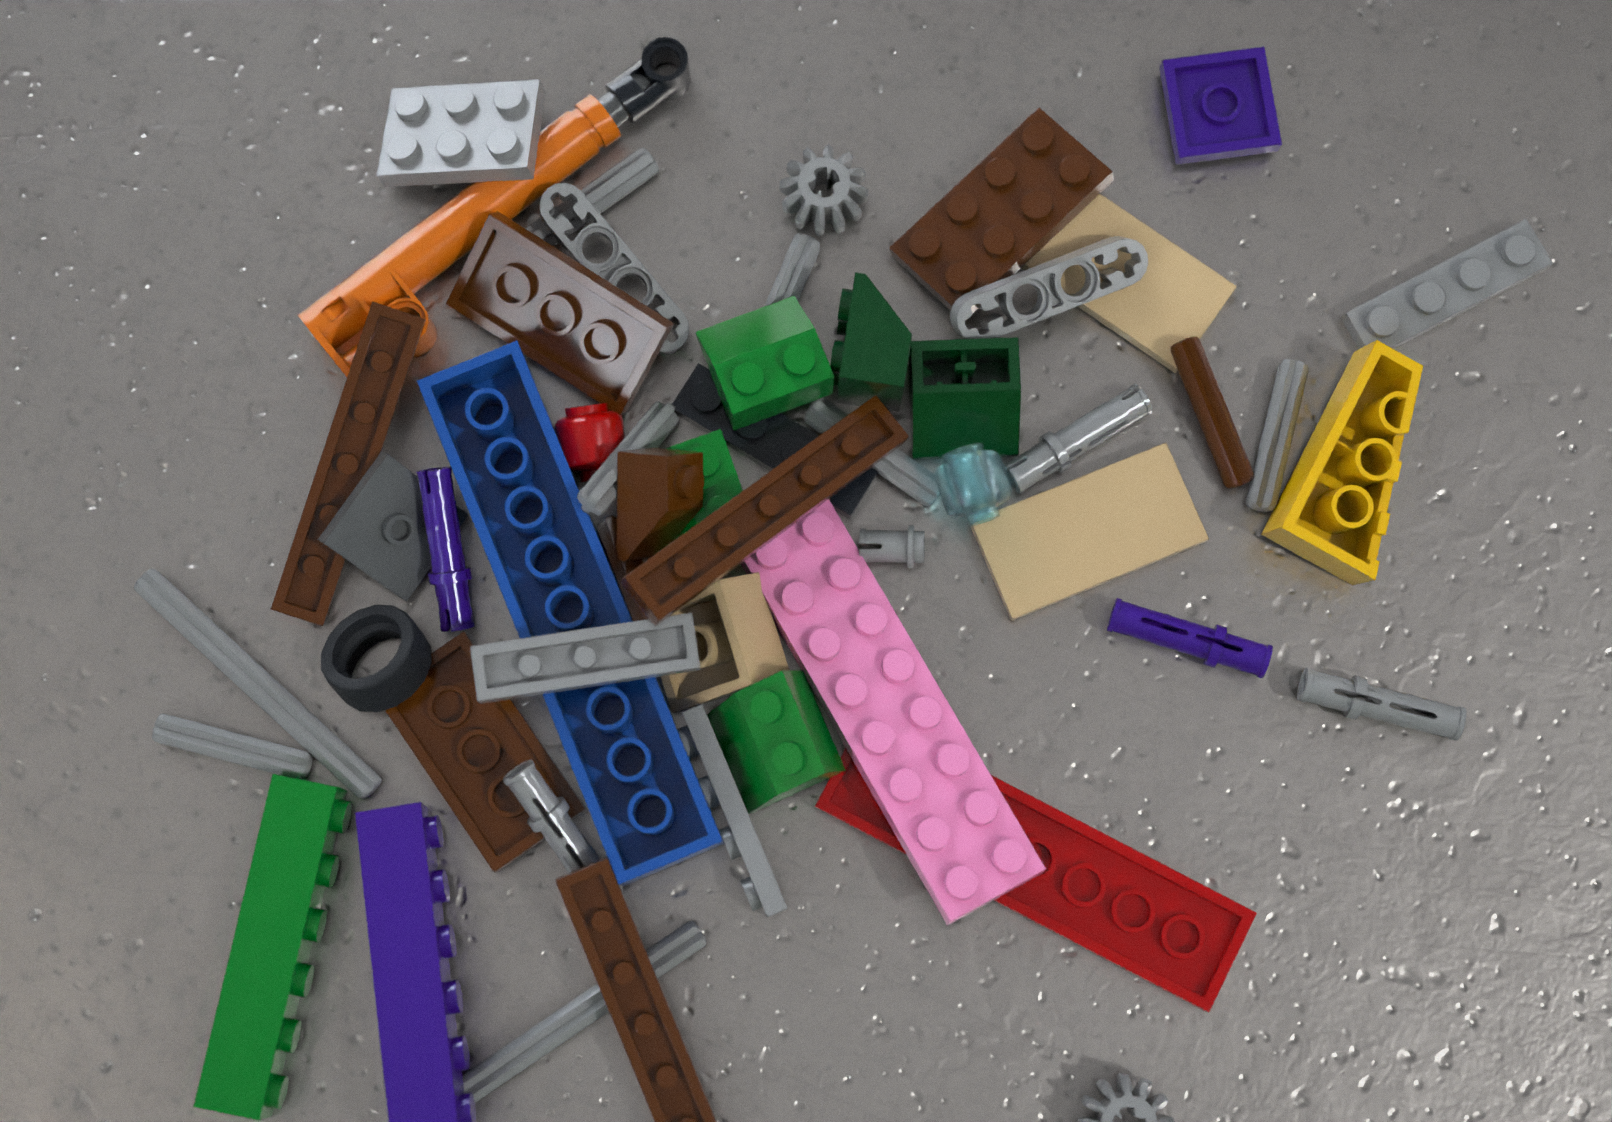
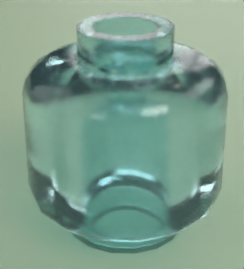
(973, 483)

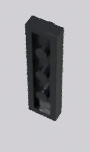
(764, 442)

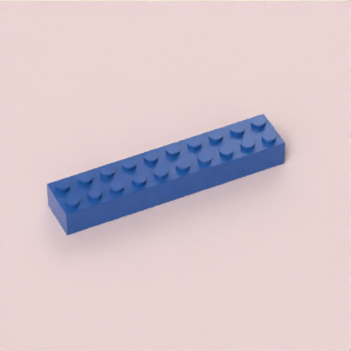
(559, 582)

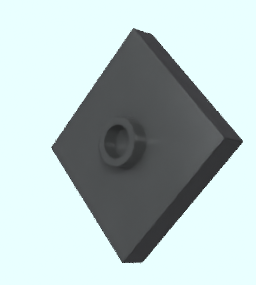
(385, 527)

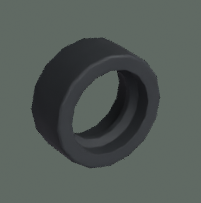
(393, 682)

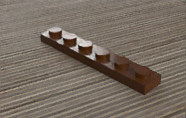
(349, 451)
(764, 510)
(633, 994)

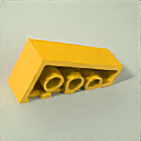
(1345, 477)

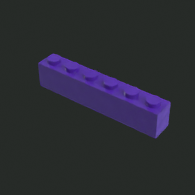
(411, 965)

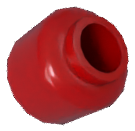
(589, 437)

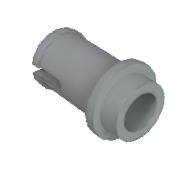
(896, 546)

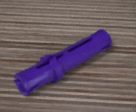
(447, 558)
(1190, 638)

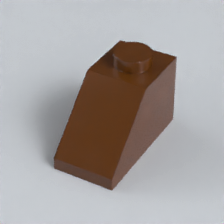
(655, 498)

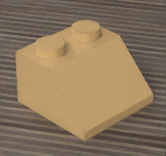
(734, 643)

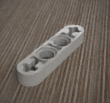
(619, 265)
(1047, 282)

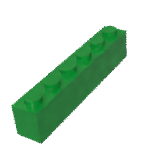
(272, 949)

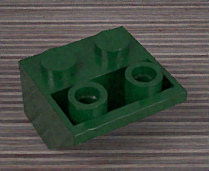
(874, 347)
(964, 395)

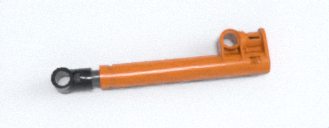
(454, 227)

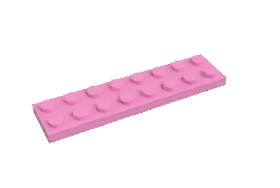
(892, 716)

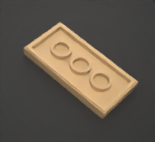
(1170, 301)
(1089, 531)

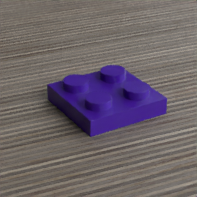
(1220, 105)

